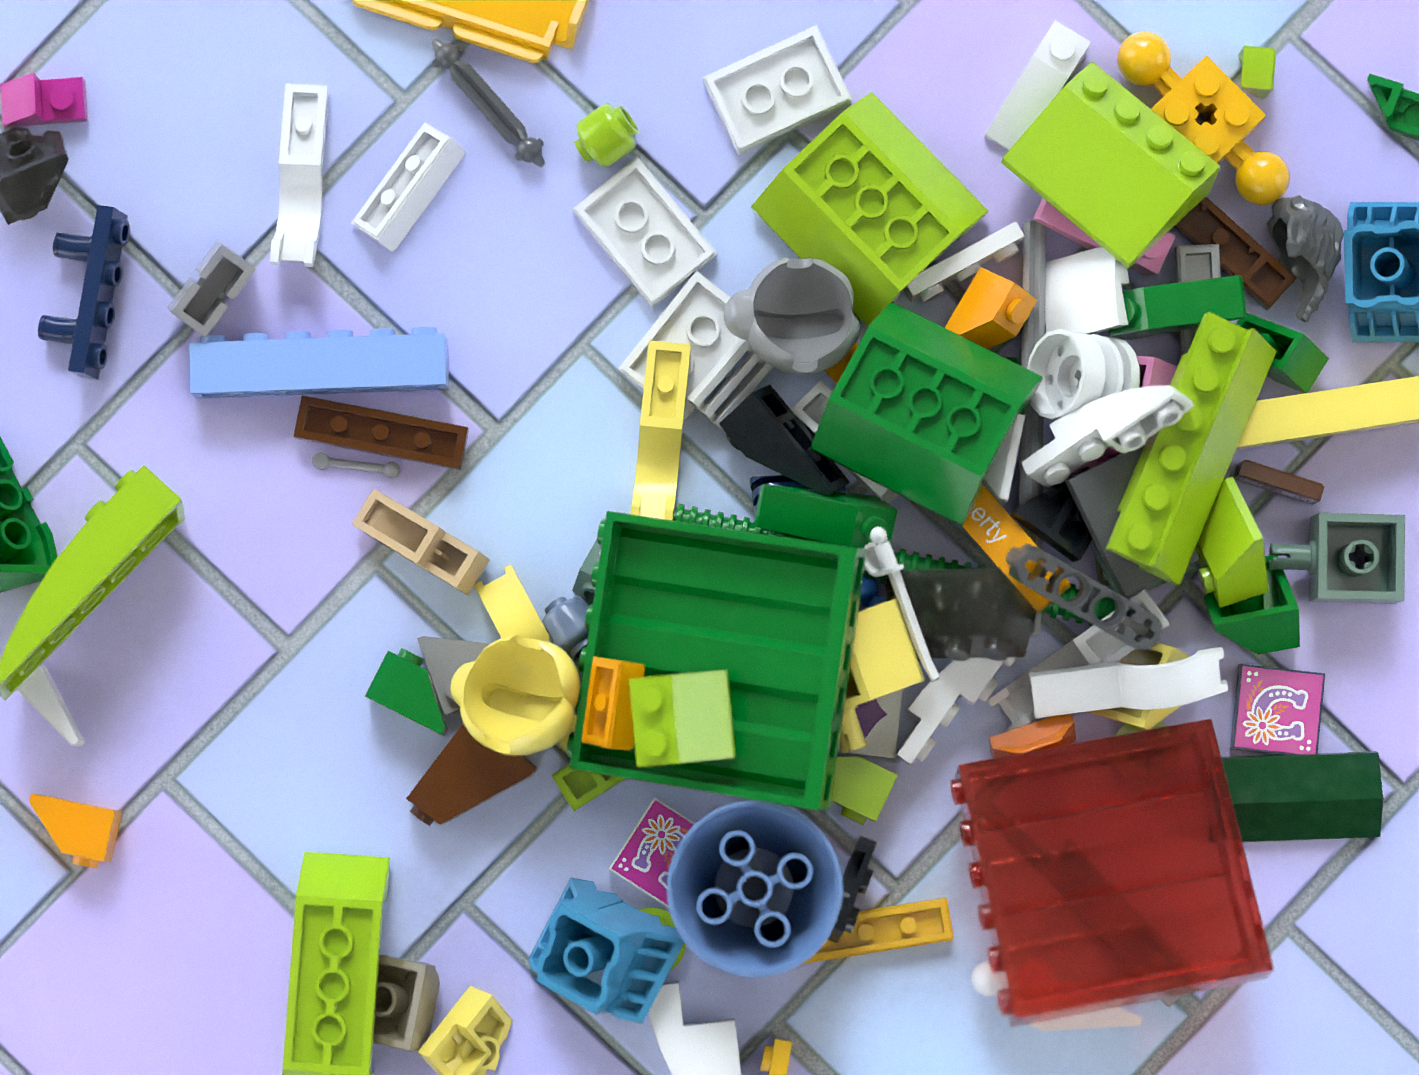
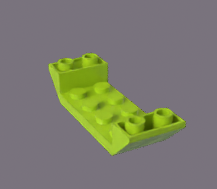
(335, 964)

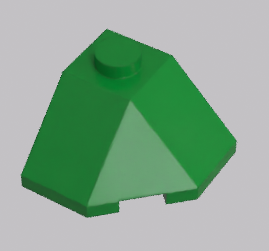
(1261, 622)

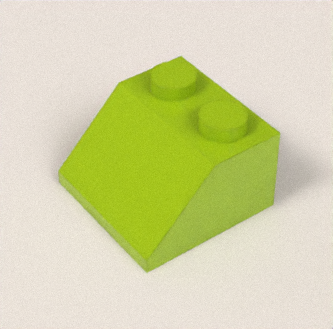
(1231, 549)
(682, 718)

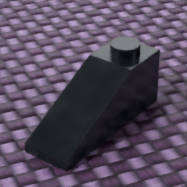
(776, 438)

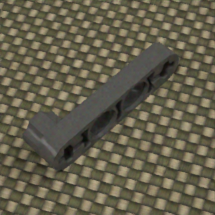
(1087, 597)

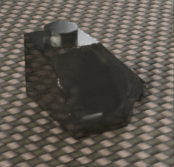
(29, 171)

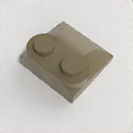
(405, 1002)

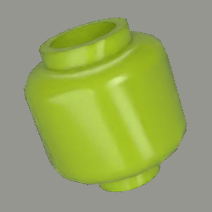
(606, 135)

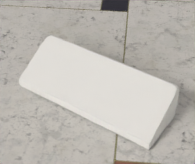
(409, 187)

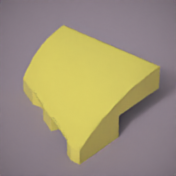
(468, 1036)

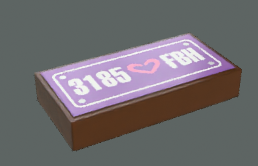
(1278, 482)

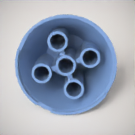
(754, 888)

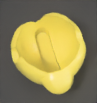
(518, 695)

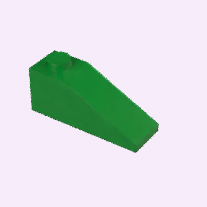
(1180, 306)
(834, 519)

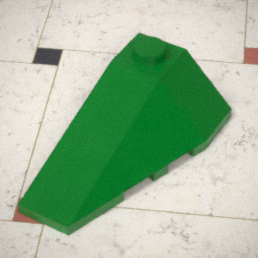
(25, 543)

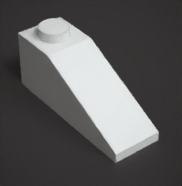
(1038, 84)

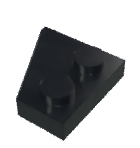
(1056, 520)
(854, 880)

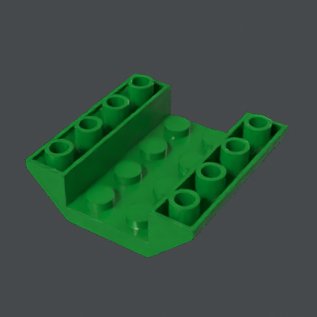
(923, 411)

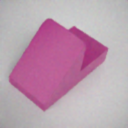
(43, 102)

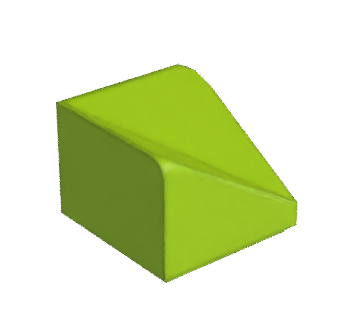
(1257, 70)

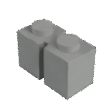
(198, 301)

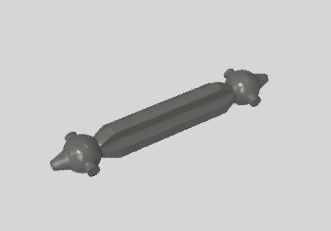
(488, 103)

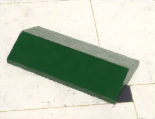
(1306, 795)

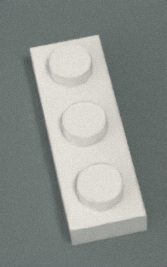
(965, 263)

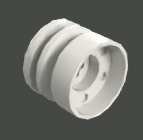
(1080, 370)

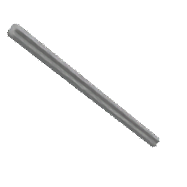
(1031, 332)

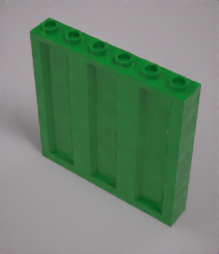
(741, 603)

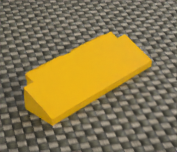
(505, 26)

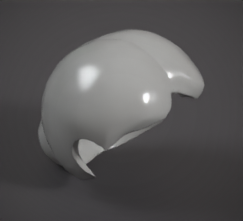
(796, 315)

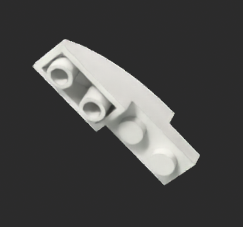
(1116, 420)
(937, 700)

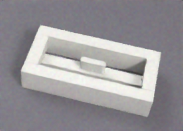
(718, 372)

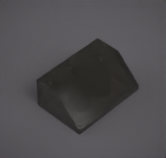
(968, 613)

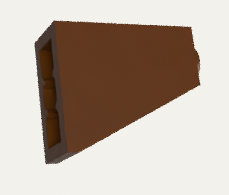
(465, 778)

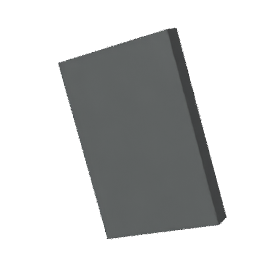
(1097, 499)

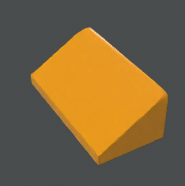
(608, 706)

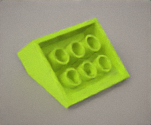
(1111, 165)

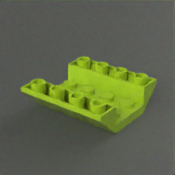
(869, 204)

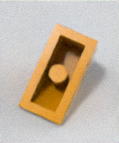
(991, 310)
(79, 828)

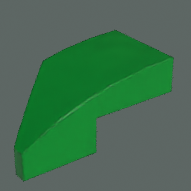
(1397, 105)

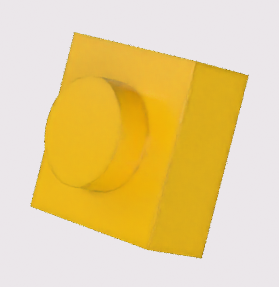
(776, 1057)

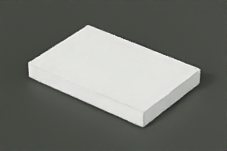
(777, 90)
(644, 232)
(692, 319)

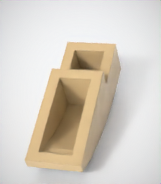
(421, 541)

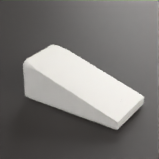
(46, 699)

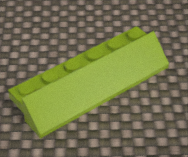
(1188, 460)

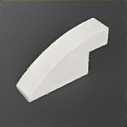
(693, 1047)

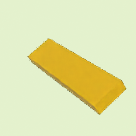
(892, 929)

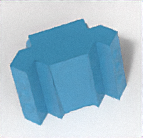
(1382, 271)
(604, 952)

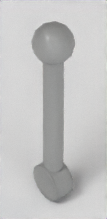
(322, 461)

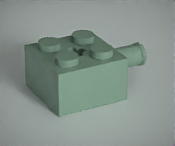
(1326, 558)

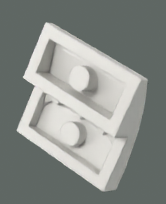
(1085, 292)

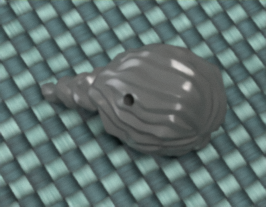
(1307, 245)

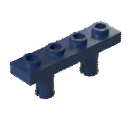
(96, 309)

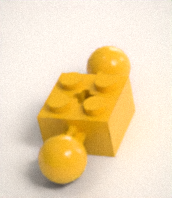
(1206, 89)

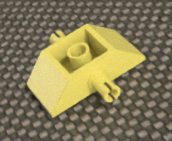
(879, 665)

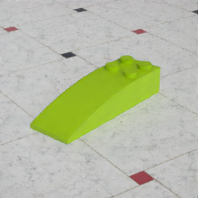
(90, 569)

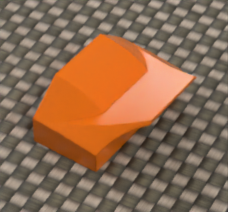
(1039, 735)

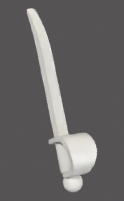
(882, 561)

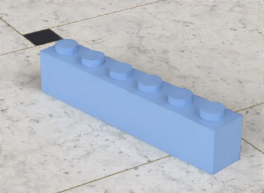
(319, 364)

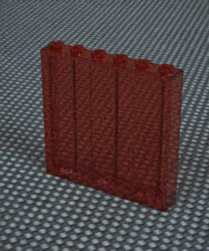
(1110, 873)

